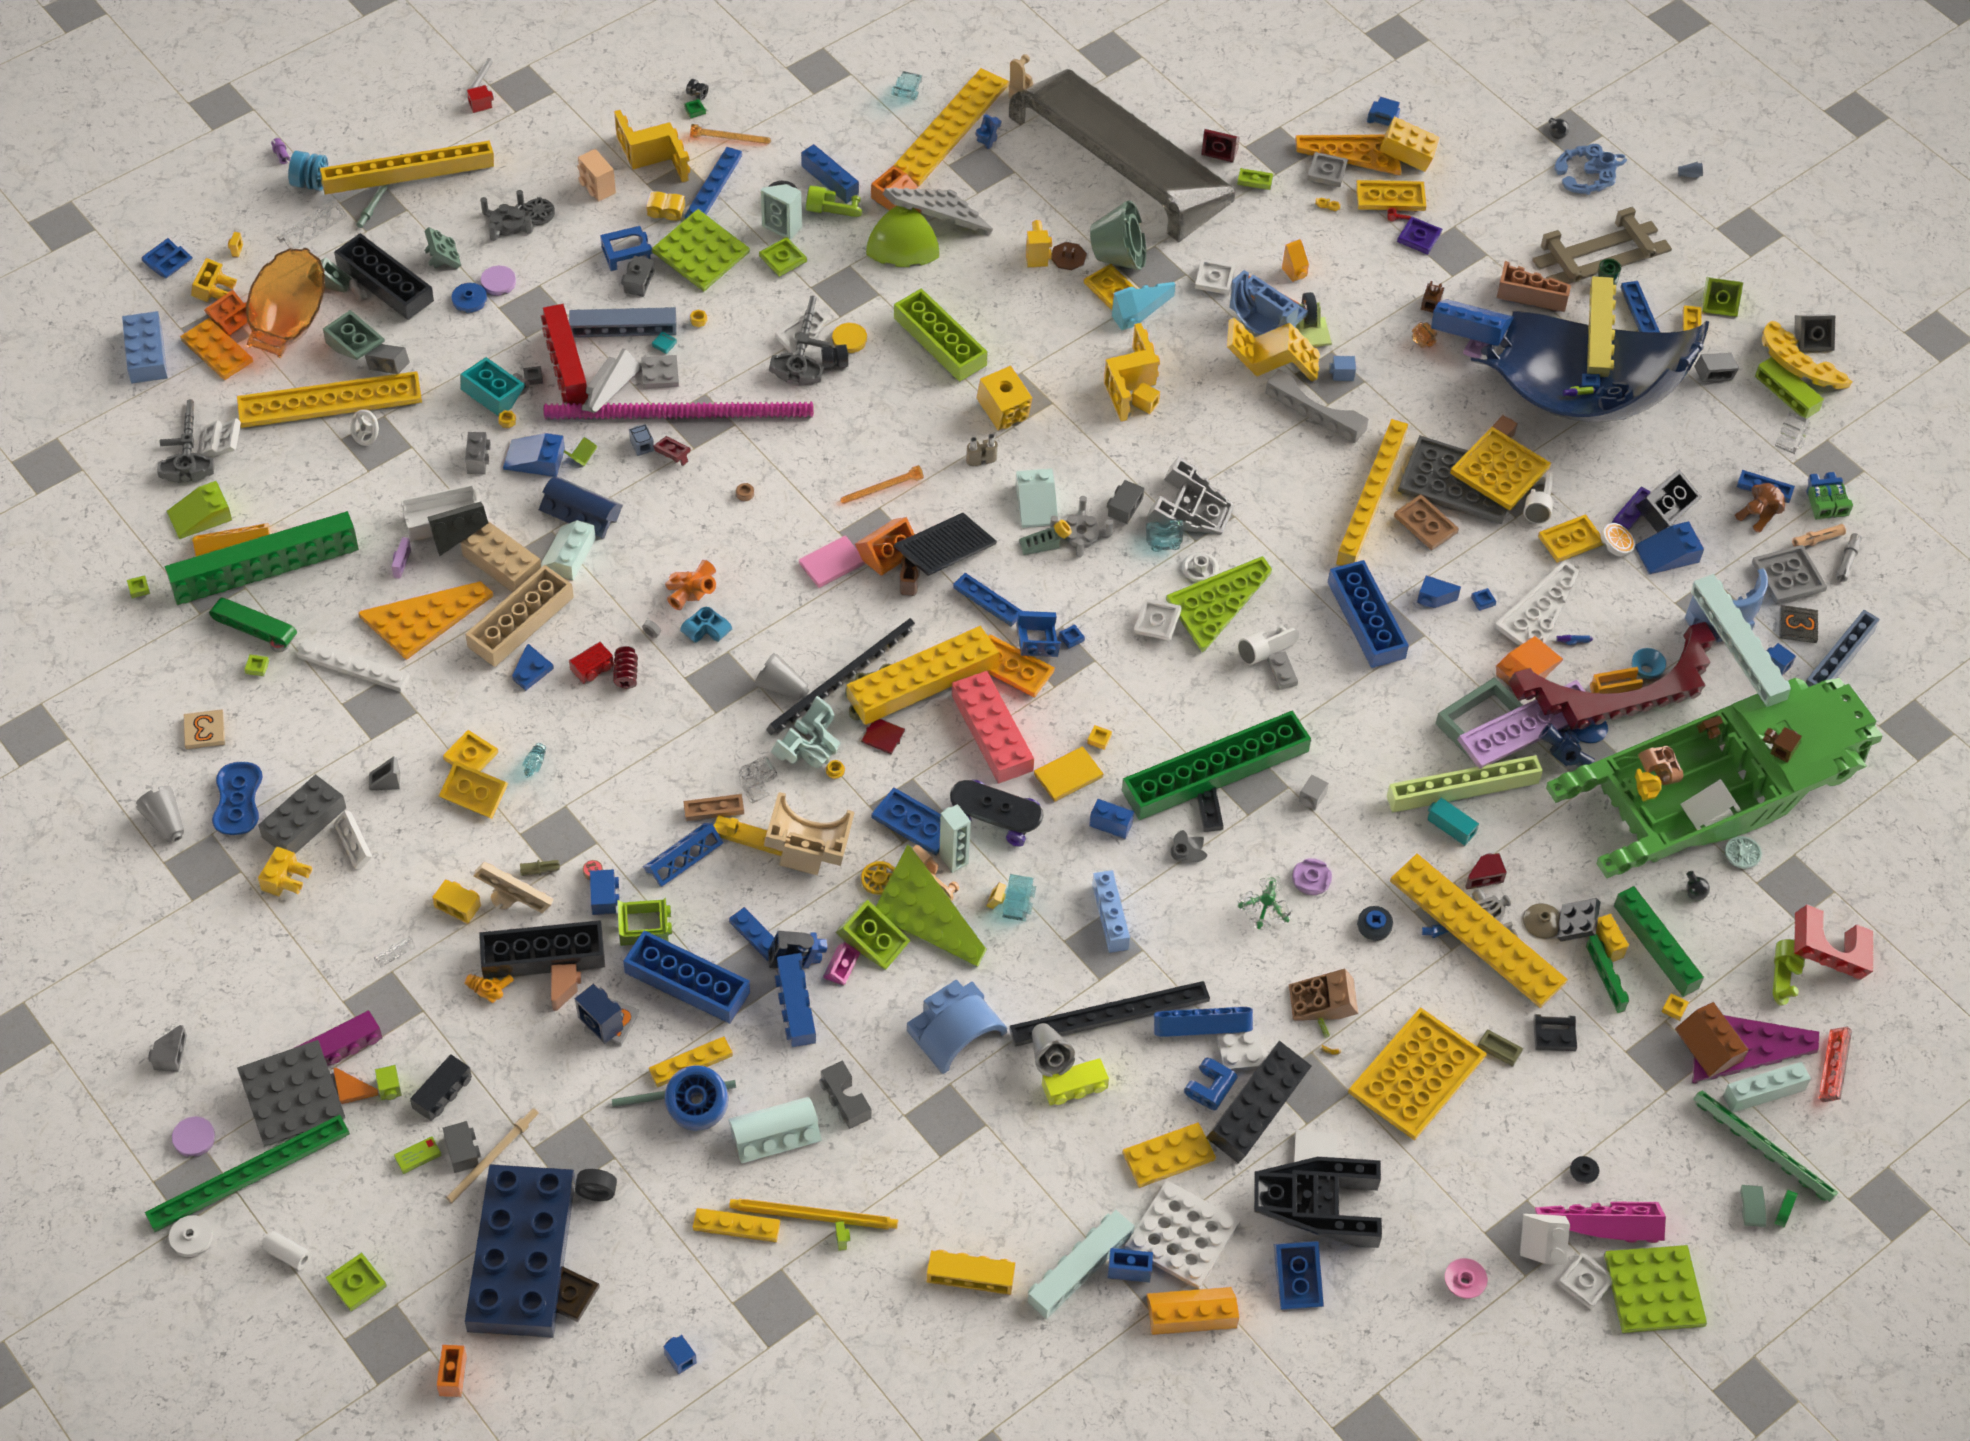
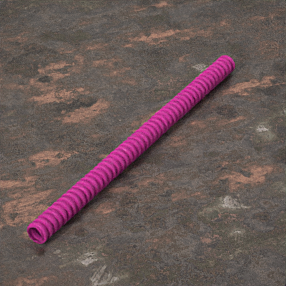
(681, 410)

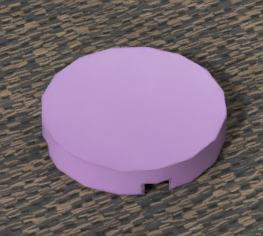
(498, 280)
(1312, 876)
(193, 1136)

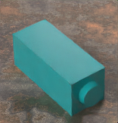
(1452, 821)

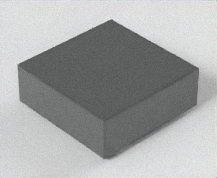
(533, 375)

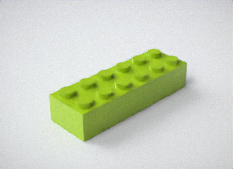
(940, 334)

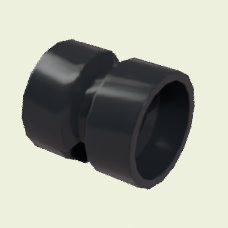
(834, 356)

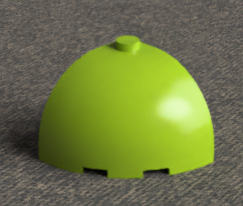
(903, 239)

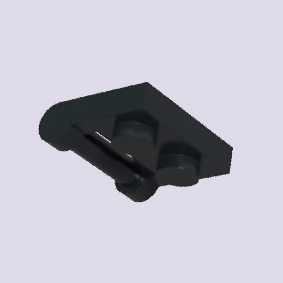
(1555, 1038)

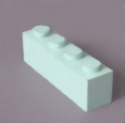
(954, 838)
(1766, 1087)

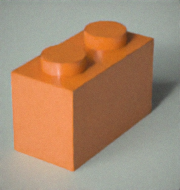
(451, 1370)

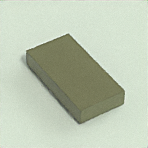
(1500, 1047)

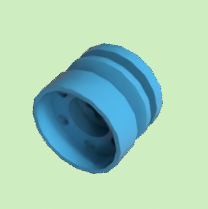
(305, 170)

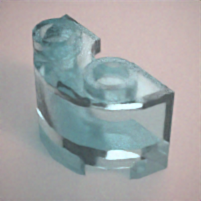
(907, 85)
(1164, 536)

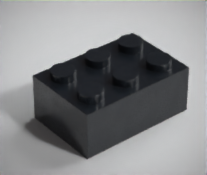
(1668, 501)

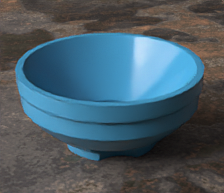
(1650, 658)

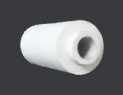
(286, 1250)

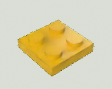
(471, 751)

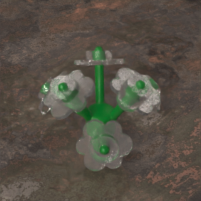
(1250, 903)

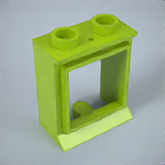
(630, 937)

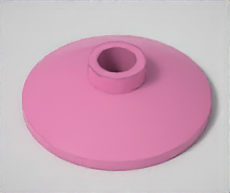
(1470, 1271)

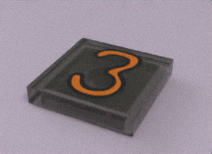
(1798, 624)

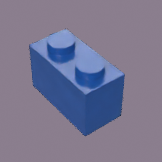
(1111, 818)
(603, 892)
(1130, 1265)

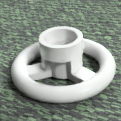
(366, 427)
(1200, 565)

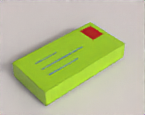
(417, 1155)

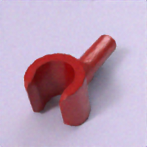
(1392, 215)

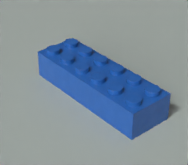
(1367, 614)
(686, 976)

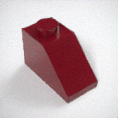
(1487, 871)

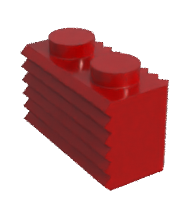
(591, 662)

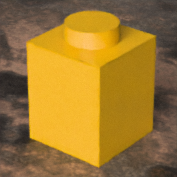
(1145, 398)

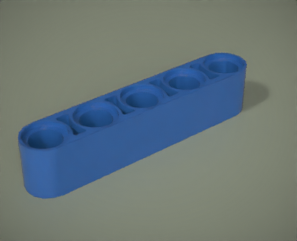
(1203, 1021)

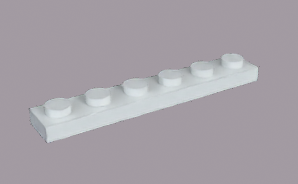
(353, 665)

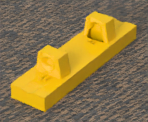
(745, 835)

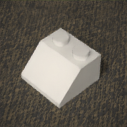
(1545, 1238)

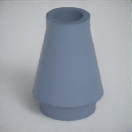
(1692, 170)

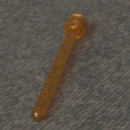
(697, 131)
(913, 474)

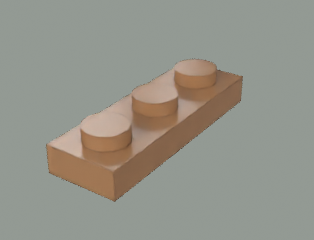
(714, 806)

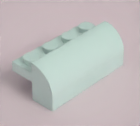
(775, 1129)

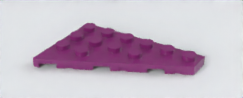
(1766, 1044)

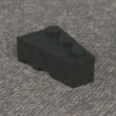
(456, 525)

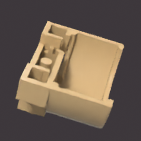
(806, 841)

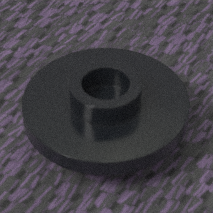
(1584, 1169)

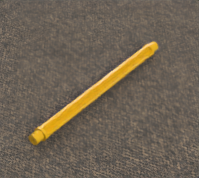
(813, 1213)

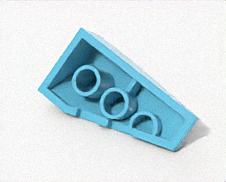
(1135, 305)

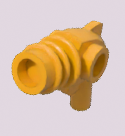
(486, 988)

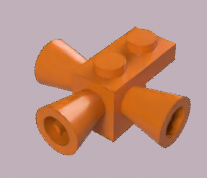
(691, 585)

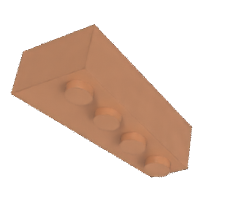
(1532, 289)

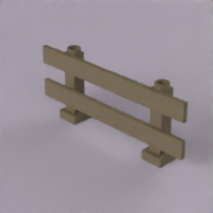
(1632, 231)

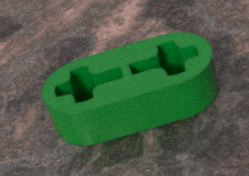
(1785, 1208)

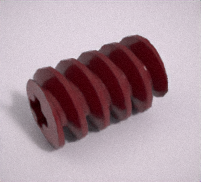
(625, 667)

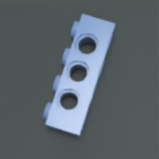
(1111, 911)

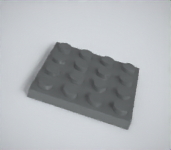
(290, 1092)

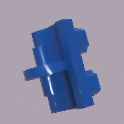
(987, 132)

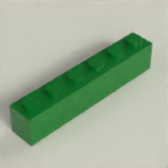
(1658, 941)

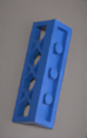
(680, 847)

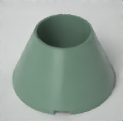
(1118, 237)

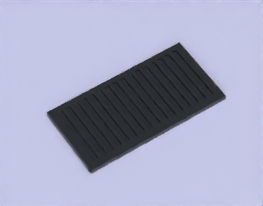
(945, 544)

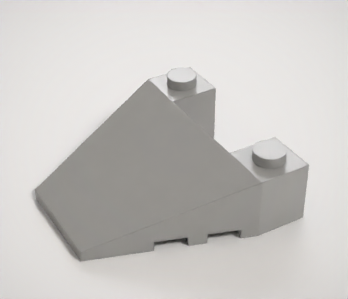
(1195, 503)

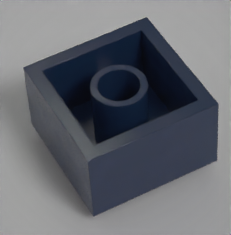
(599, 1013)

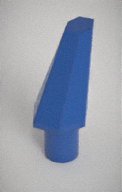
(1435, 930)

